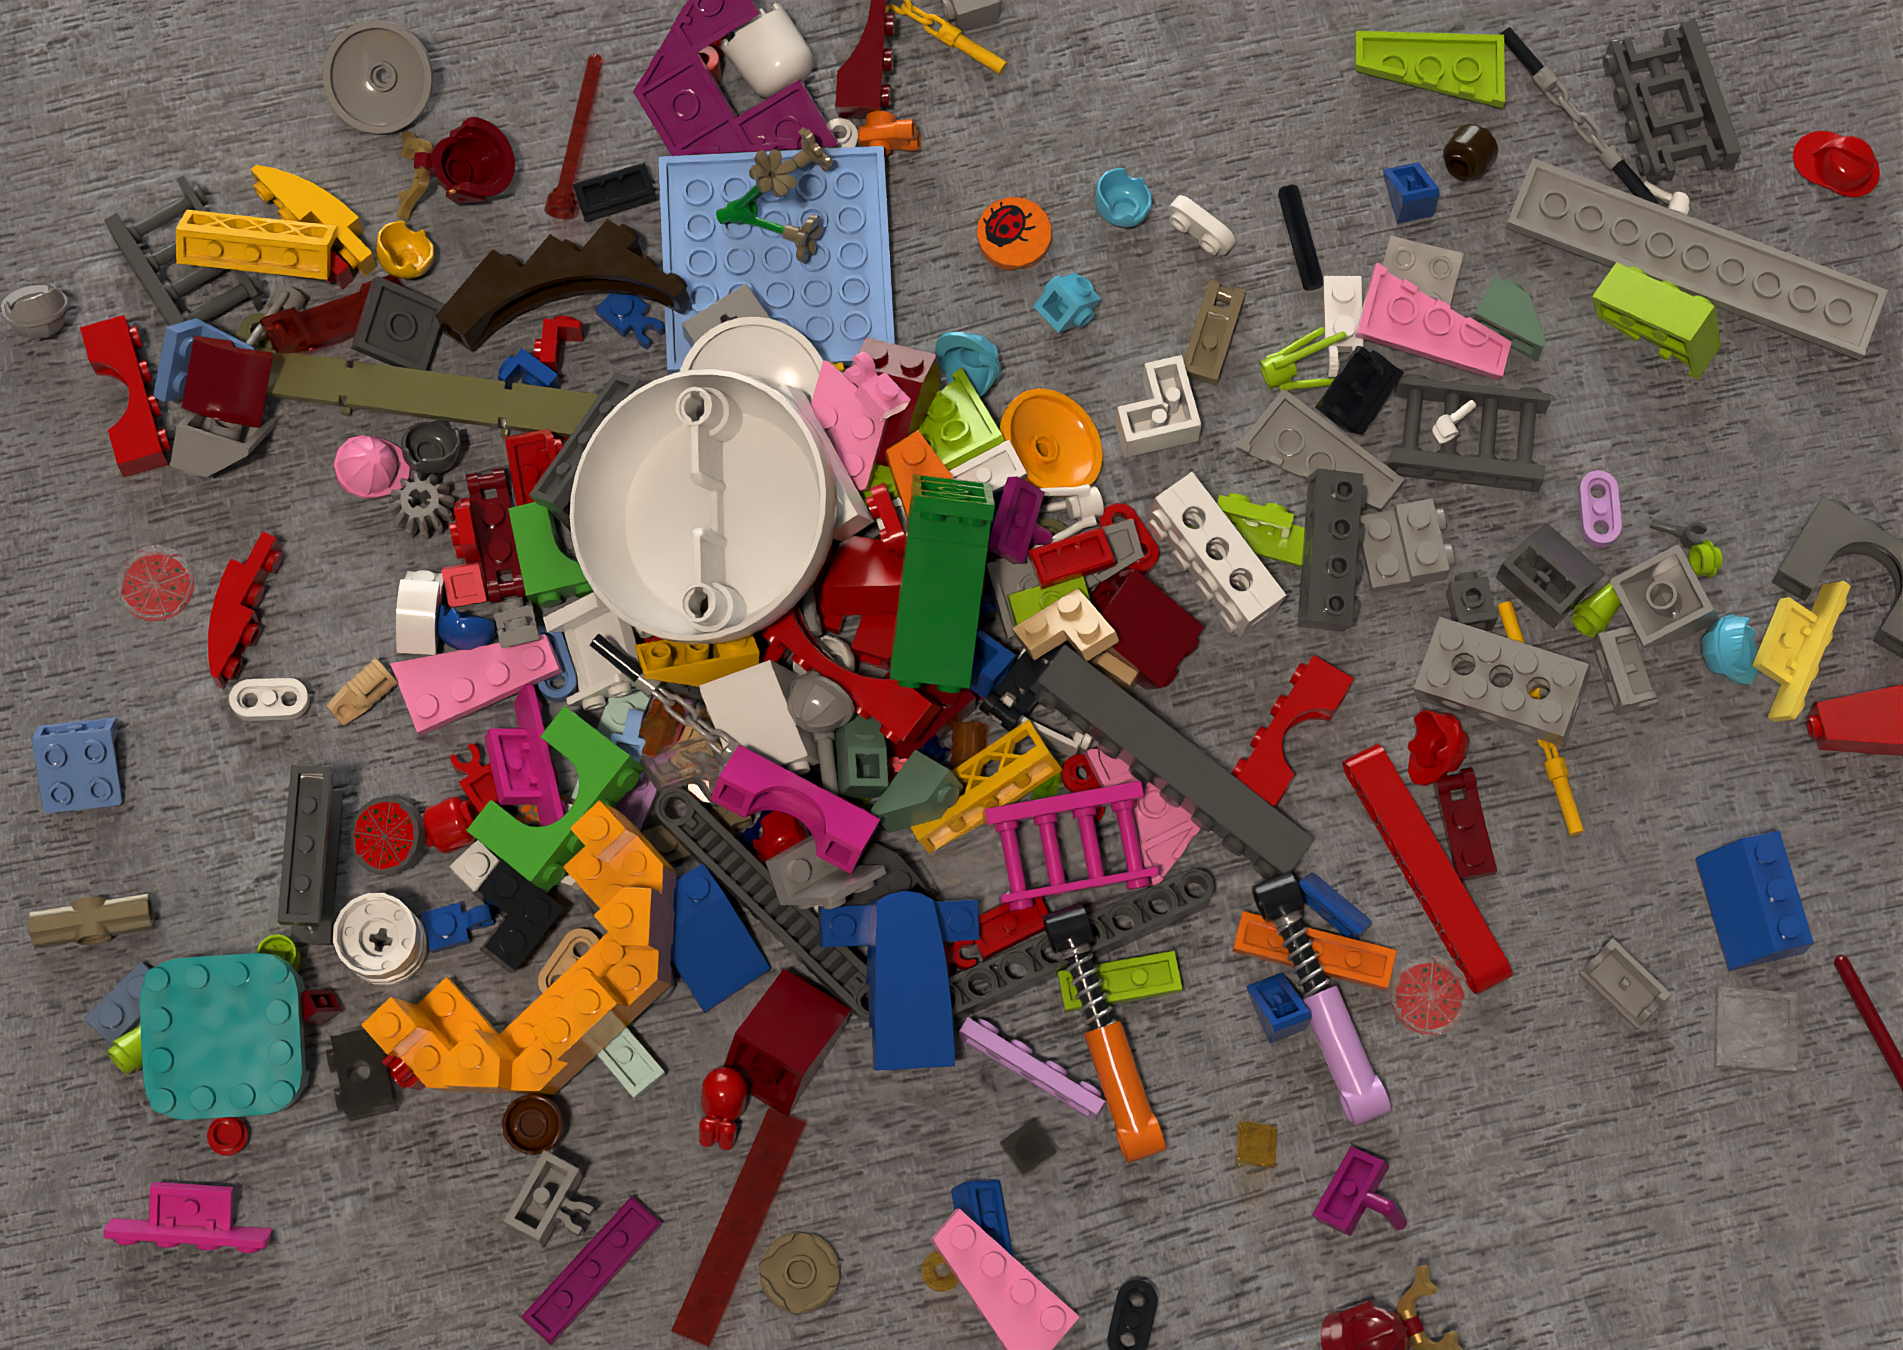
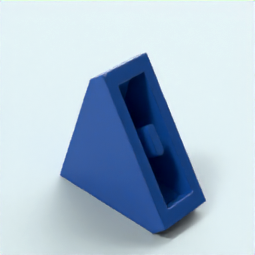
(1411, 192)
(1278, 1007)

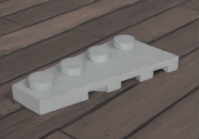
(1302, 441)
(1010, 577)

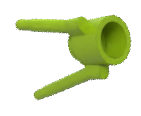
(1280, 366)

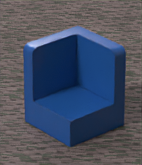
(990, 664)

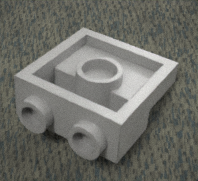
(1406, 546)

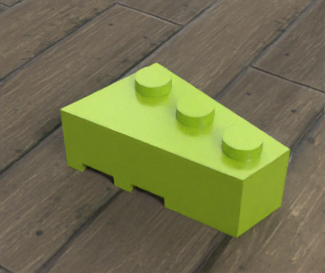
(1661, 314)

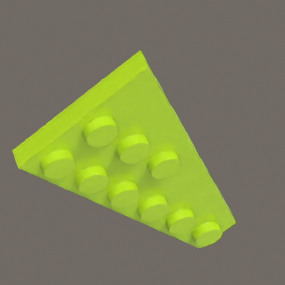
(954, 427)

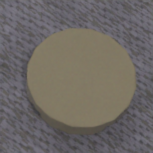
(799, 1273)

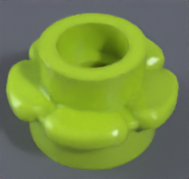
(1705, 559)

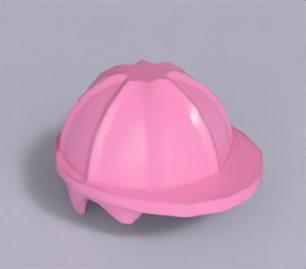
(370, 467)

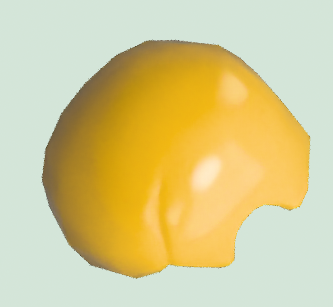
(403, 251)

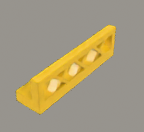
(254, 244)
(1002, 788)

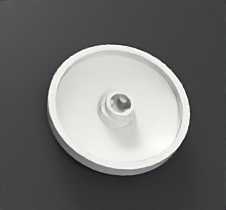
(758, 350)

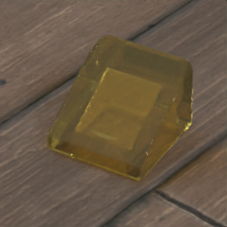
(1255, 1145)

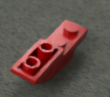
(231, 620)

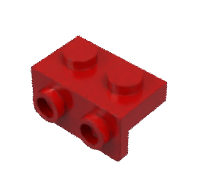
(528, 460)

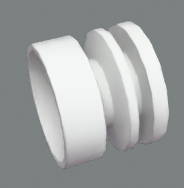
(373, 919)

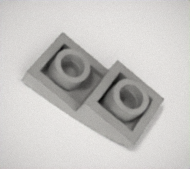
(515, 622)

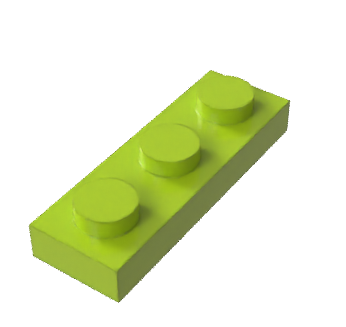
(1128, 980)

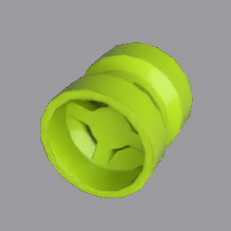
(281, 946)

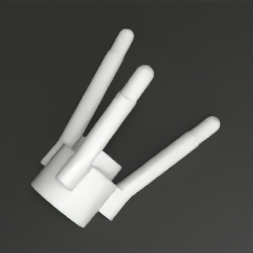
(1083, 503)

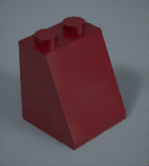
(1149, 626)
(786, 1040)

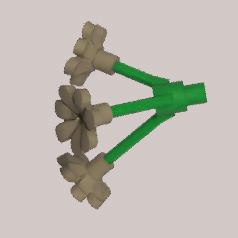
(774, 176)

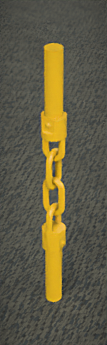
(952, 36)
(1555, 767)

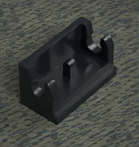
(1359, 390)

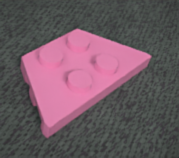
(848, 424)
(1160, 828)

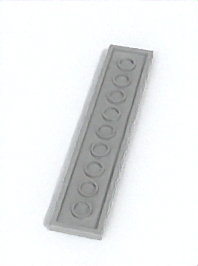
(1698, 258)

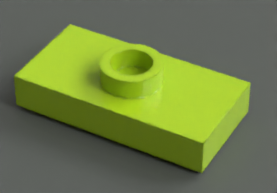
(1033, 599)

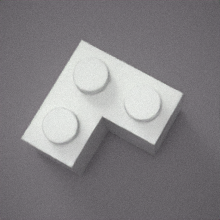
(1166, 417)

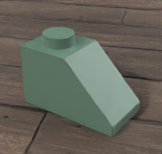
(1512, 315)
(917, 794)

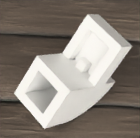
(418, 612)

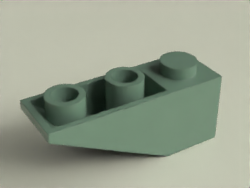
(861, 758)

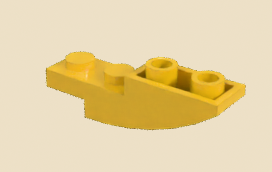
(309, 203)

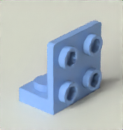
(176, 355)
(77, 765)

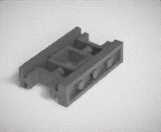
(1699, 93)

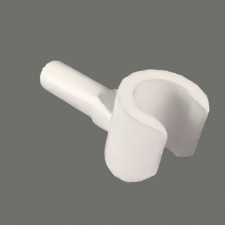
(1677, 201)
(1445, 428)

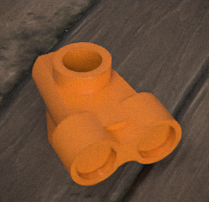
(886, 131)

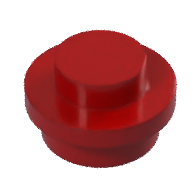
(227, 1136)

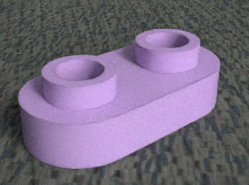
(1599, 511)

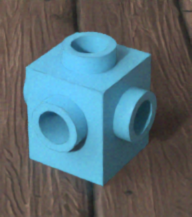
(1067, 302)

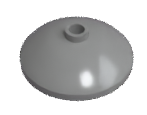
(355, 83)

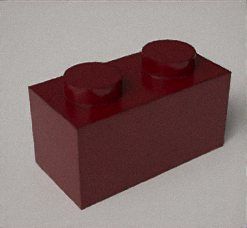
(319, 1006)

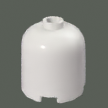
(769, 52)

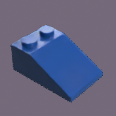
(710, 941)

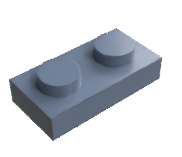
(120, 1008)

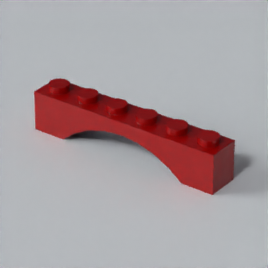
(899, 709)

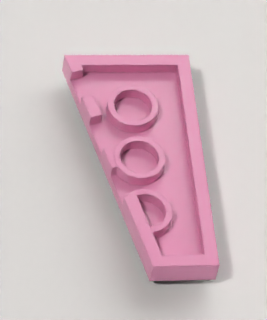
(464, 681)
(1002, 1289)

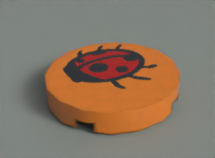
(1014, 233)

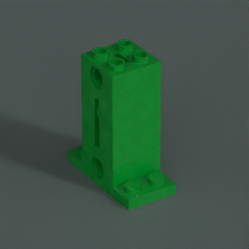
(941, 582)

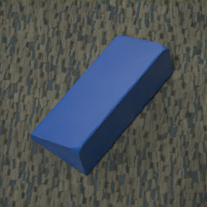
(1333, 907)
(985, 1206)

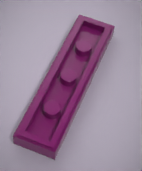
(591, 1271)

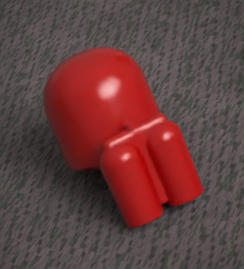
(722, 1102)

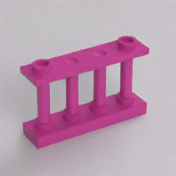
(1083, 808)

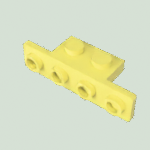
(1796, 645)

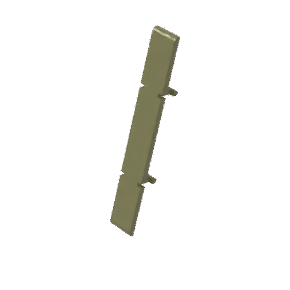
(426, 394)

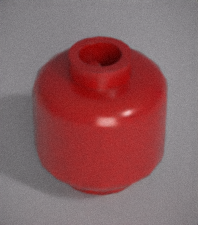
(447, 824)

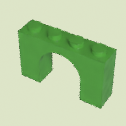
(543, 566)
(603, 775)

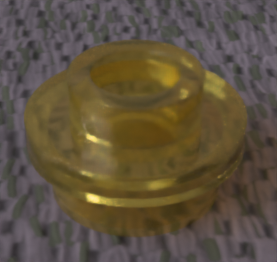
(929, 1277)

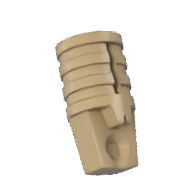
(361, 692)

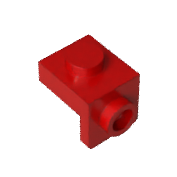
(553, 332)

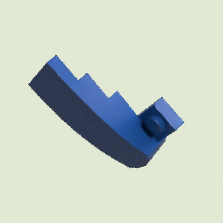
(905, 971)

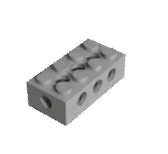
(1499, 656)

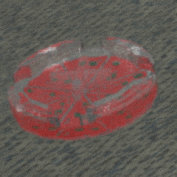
(155, 583)
(1429, 995)

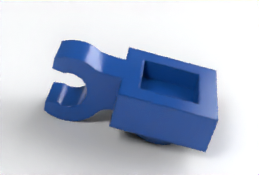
(449, 926)

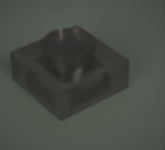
(1028, 1148)

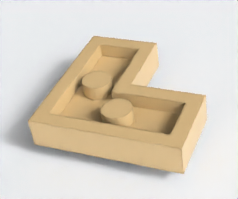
(1066, 619)

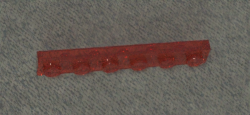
(738, 1228)

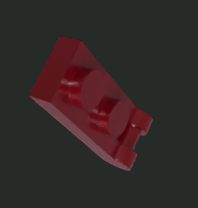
(1465, 826)

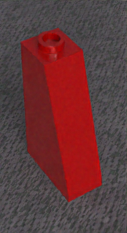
(863, 579)
(1860, 722)

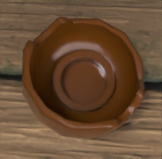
(532, 1124)

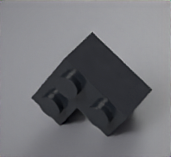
(525, 915)

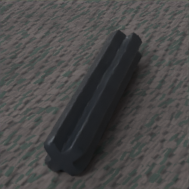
(1300, 237)

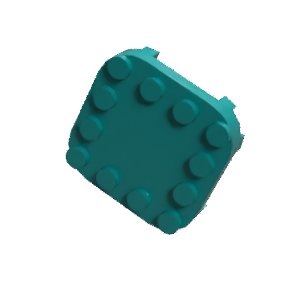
(222, 1036)

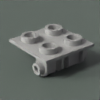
(1424, 265)

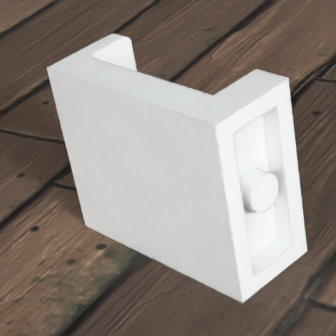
(594, 674)

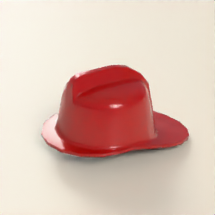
(1837, 163)

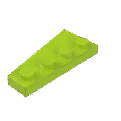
(1440, 62)

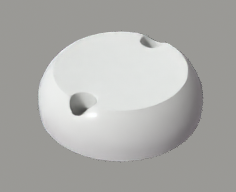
(703, 502)

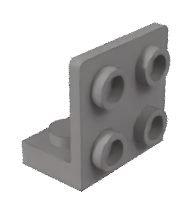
(810, 881)

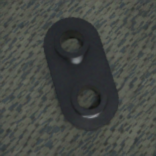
(1132, 1321)

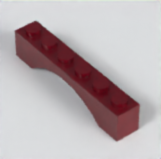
(862, 77)

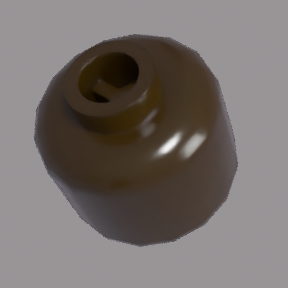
(1470, 152)

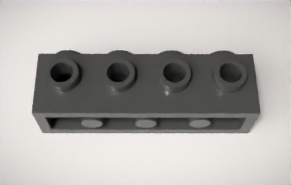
(1331, 550)

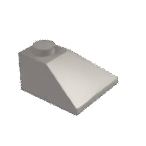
(209, 445)

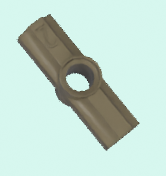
(91, 920)

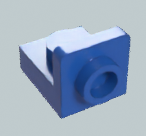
(529, 369)

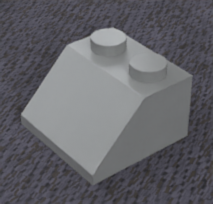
(1664, 598)

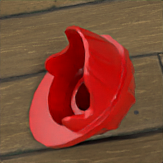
(1436, 747)

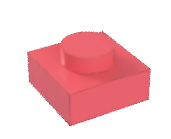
(465, 584)

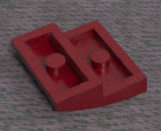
(226, 381)

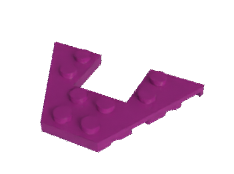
(691, 107)

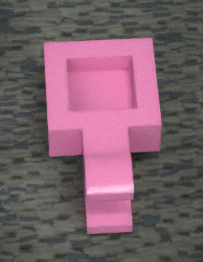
(876, 392)

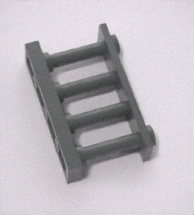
(148, 264)
(1483, 468)
(310, 855)

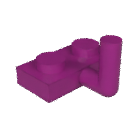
(1016, 521)
(1354, 1191)

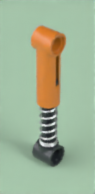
(1107, 1042)

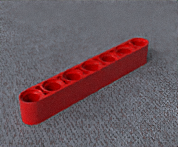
(1427, 869)

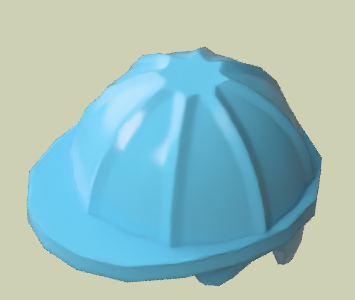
(972, 353)
(1731, 649)

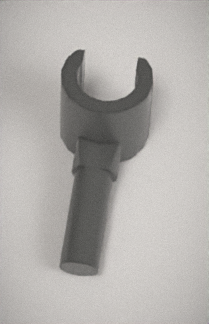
(1681, 532)

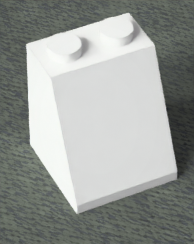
(754, 713)

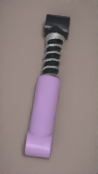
(1358, 1087)

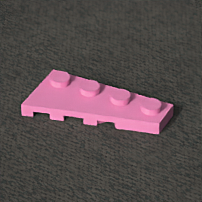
(1417, 324)

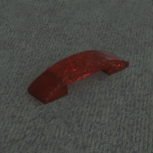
(317, 326)

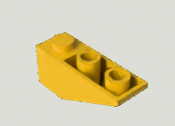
(695, 662)

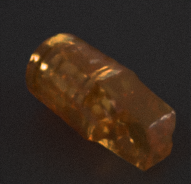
(659, 727)
(967, 741)

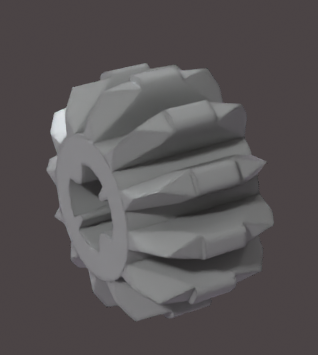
(414, 516)

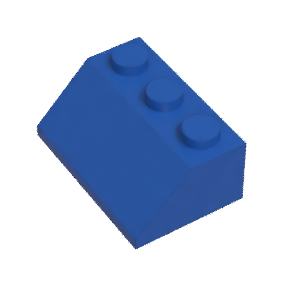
(1754, 901)

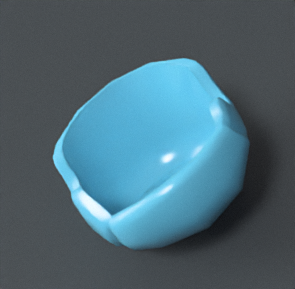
(1122, 198)

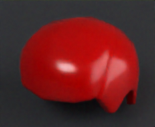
(779, 834)

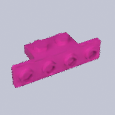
(523, 761)
(189, 1216)

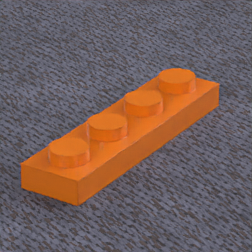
(1340, 956)

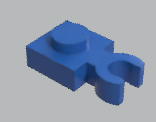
(627, 314)

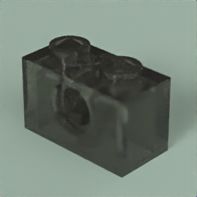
(366, 1098)

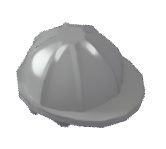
(35, 310)
(818, 703)

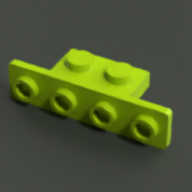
(1265, 528)

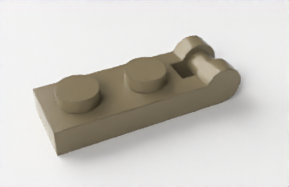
(1213, 332)

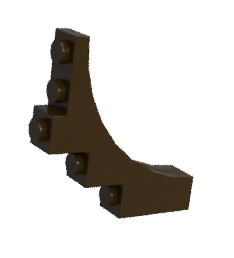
(557, 269)

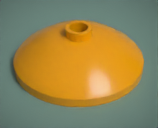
(1052, 439)

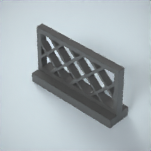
(557, 482)

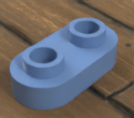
(567, 675)

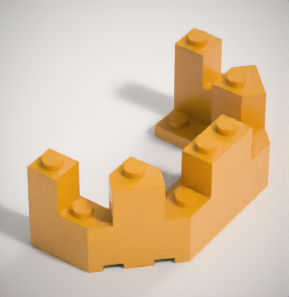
(582, 1011)

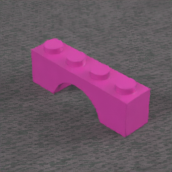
(756, 784)

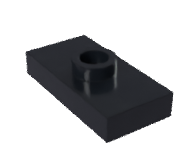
(614, 191)

